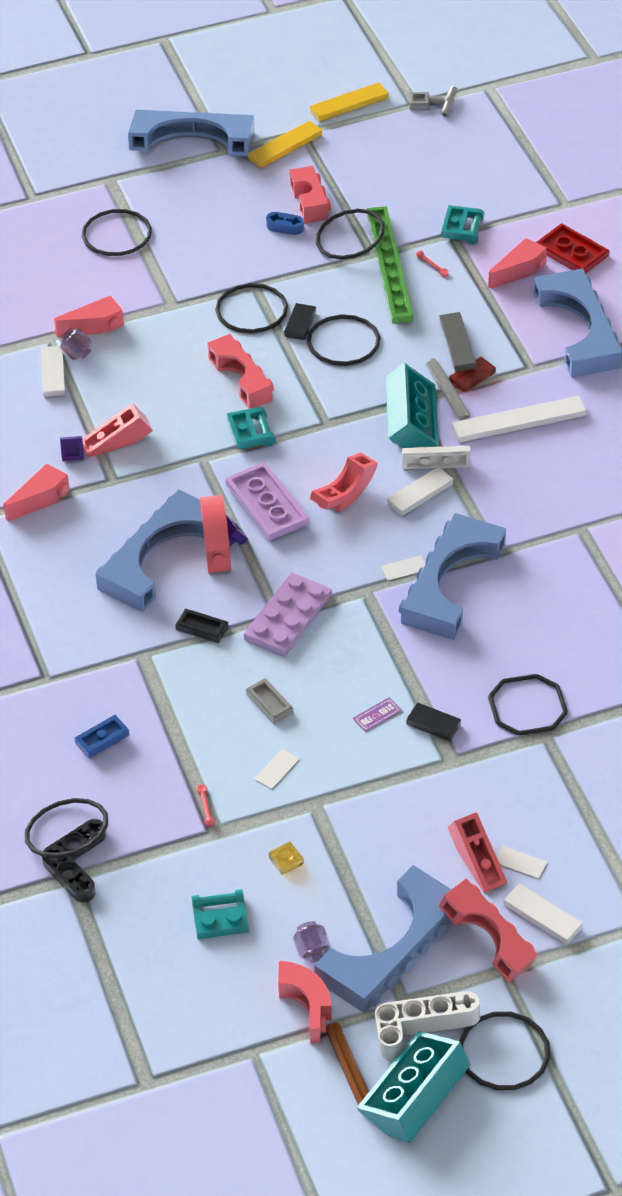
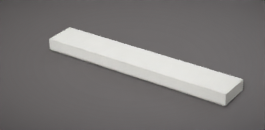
(519, 419)

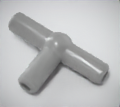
(447, 101)

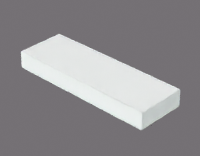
(52, 371)
(435, 457)
(420, 491)
(543, 914)

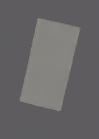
(269, 701)

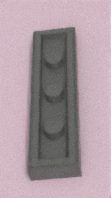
(457, 342)

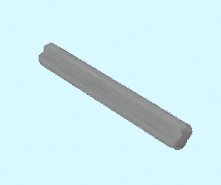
(447, 389)

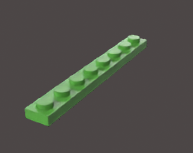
(390, 268)

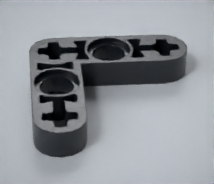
(67, 863)

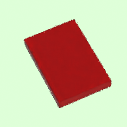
(573, 248)

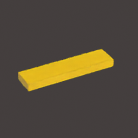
(349, 102)
(285, 144)

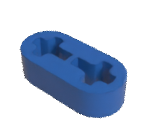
(285, 223)

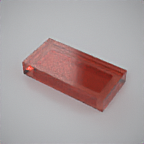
(468, 379)

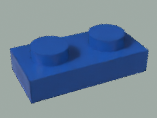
(101, 736)

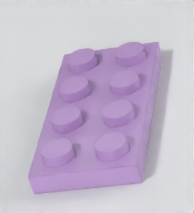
(267, 501)
(287, 614)

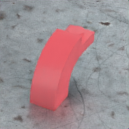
(348, 485)
(215, 533)
(307, 988)

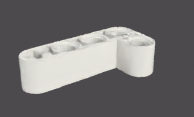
(460, 1010)

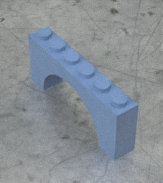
(153, 126)
(574, 292)
(461, 540)
(122, 573)
(366, 978)

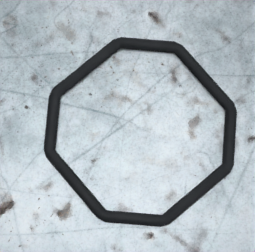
(528, 731)

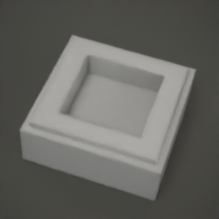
(419, 100)

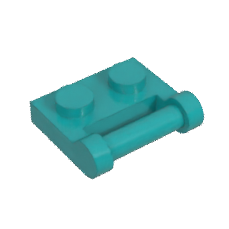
(456, 220)
(244, 430)
(220, 921)

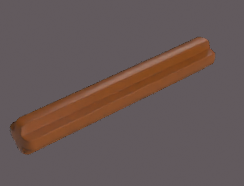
(347, 1061)

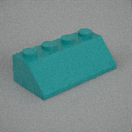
(411, 409)
(415, 1085)

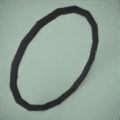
(382, 226)
(116, 253)
(255, 285)
(343, 316)
(73, 852)
(532, 1024)

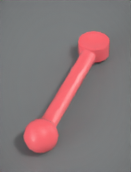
(443, 272)
(202, 790)

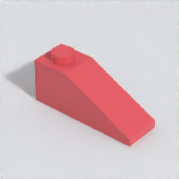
(518, 264)
(92, 318)
(118, 432)
(37, 493)
(477, 851)

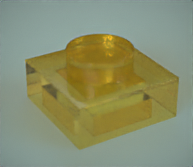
(286, 858)

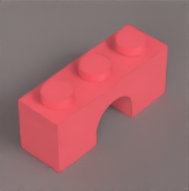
(312, 196)

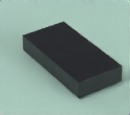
(300, 321)
(202, 625)
(433, 721)

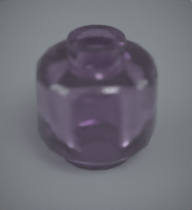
(75, 344)
(311, 941)

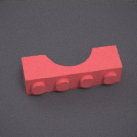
(228, 355)
(468, 906)

